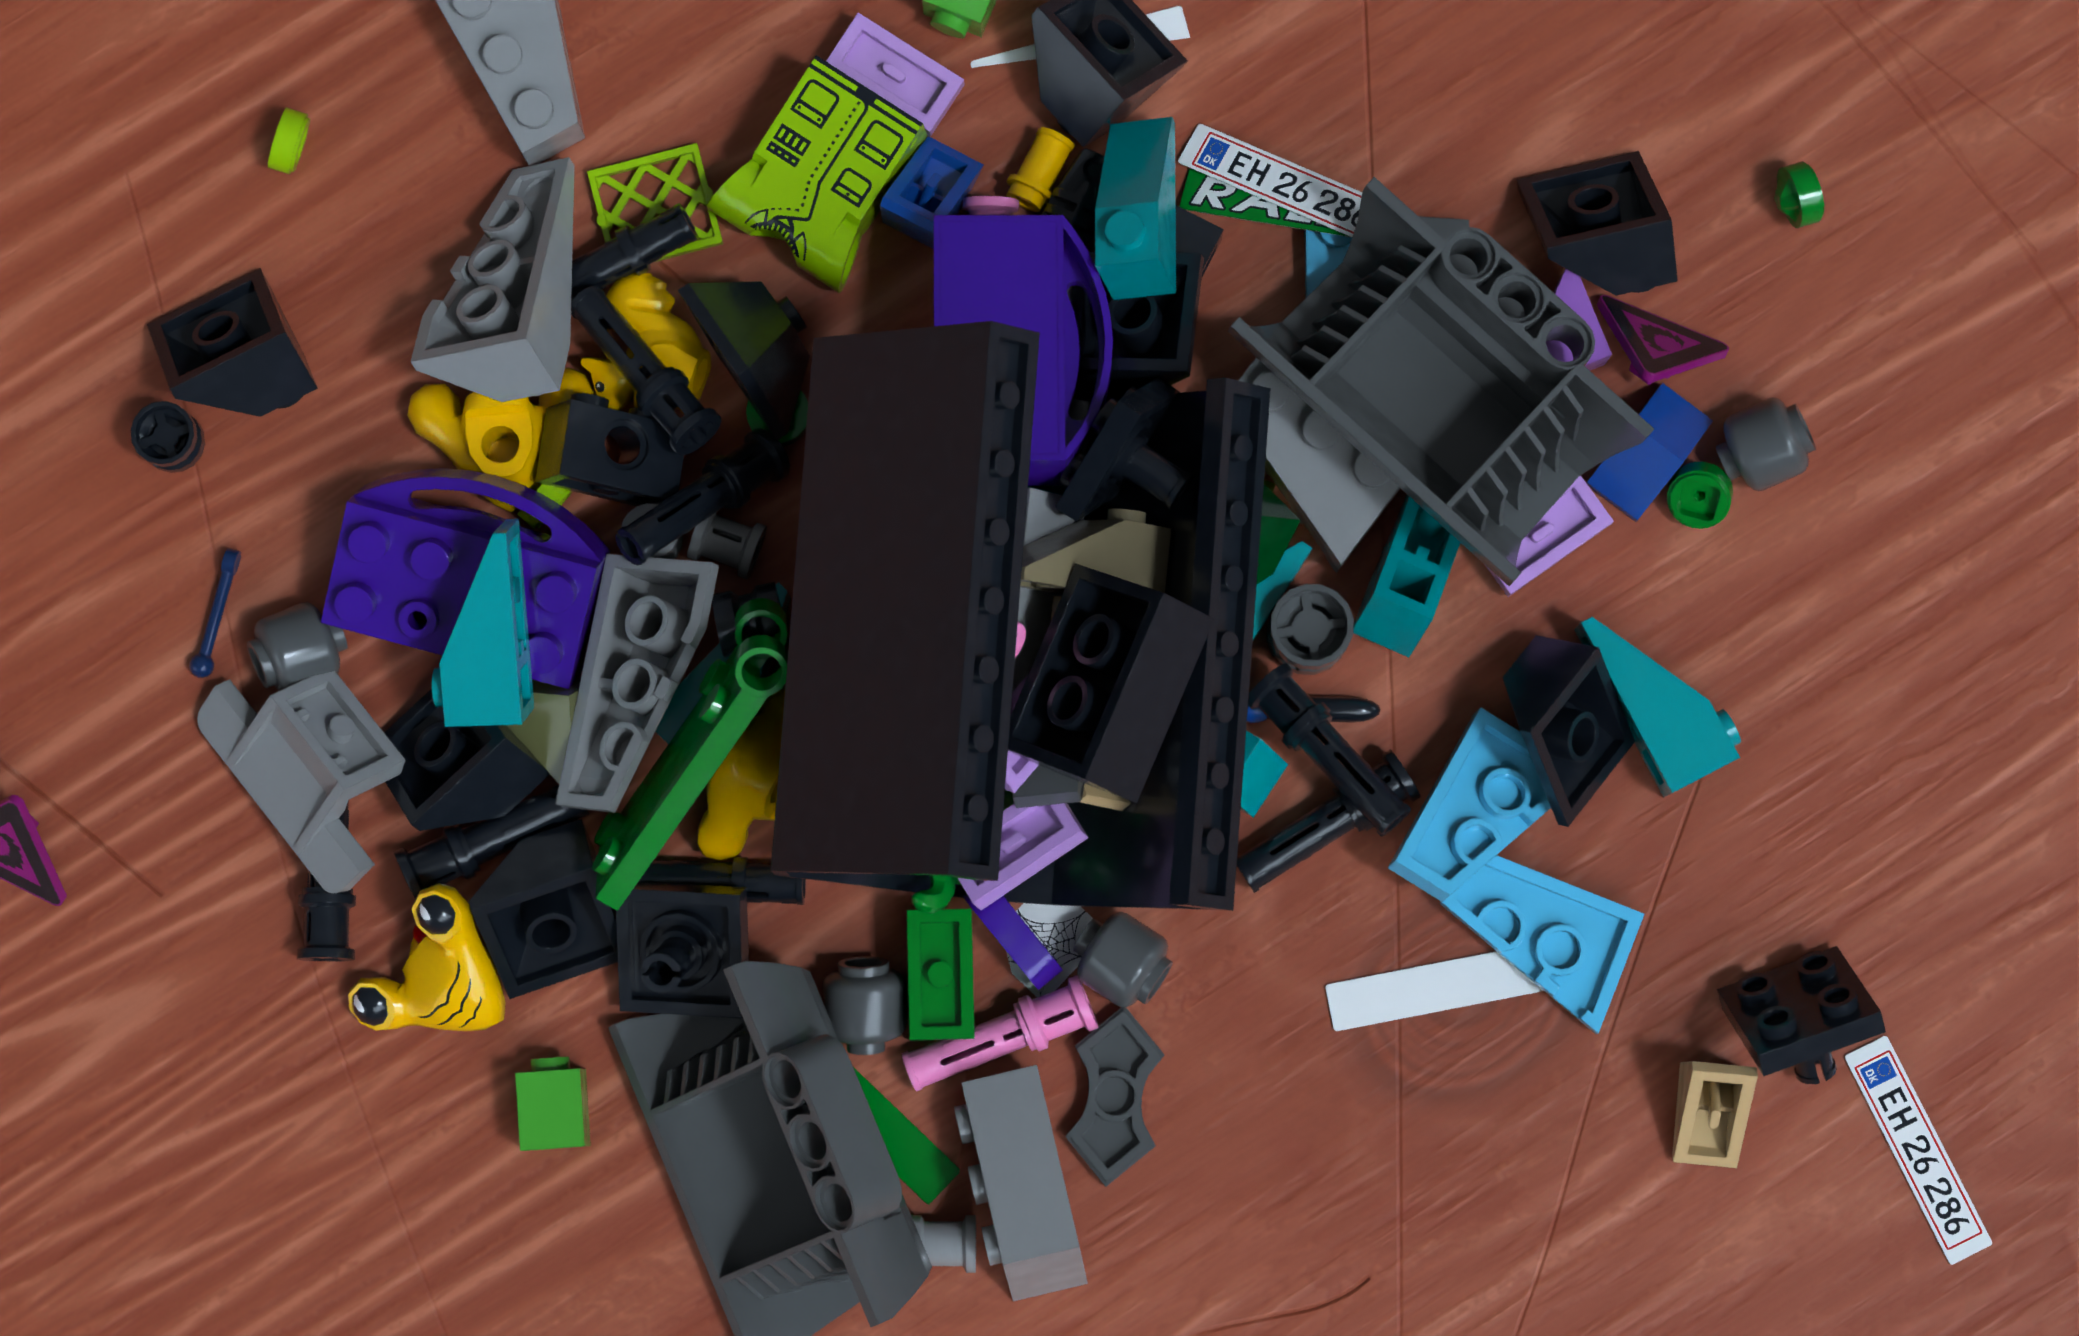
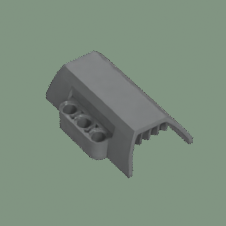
(1446, 383)
(775, 1157)

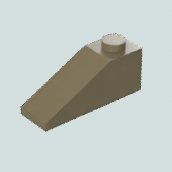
(1115, 546)

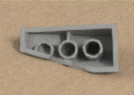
(510, 303)
(635, 657)

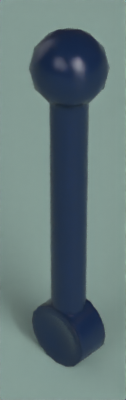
(202, 664)

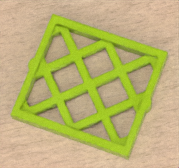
(644, 164)

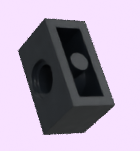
(576, 456)

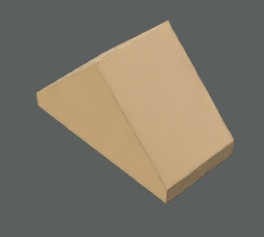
(1712, 1112)

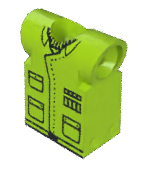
(822, 171)

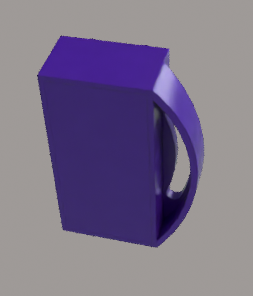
(1019, 276)
(411, 563)

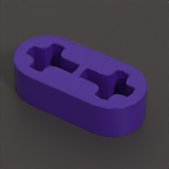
(1018, 941)

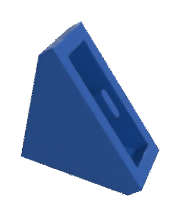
(926, 187)
(1640, 473)

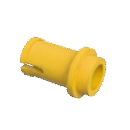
(1040, 169)

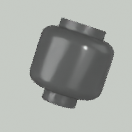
(1766, 444)
(294, 646)
(1122, 959)
(865, 1003)

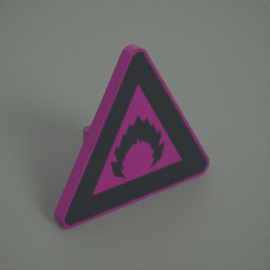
(1657, 344)
(23, 854)

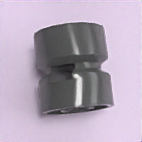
(1310, 629)

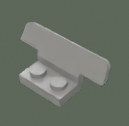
(303, 764)

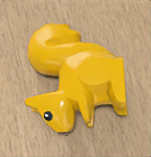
(648, 308)

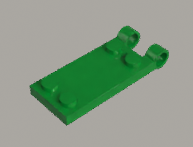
(728, 705)

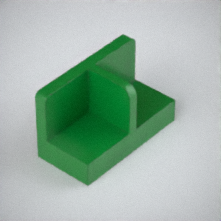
(940, 975)

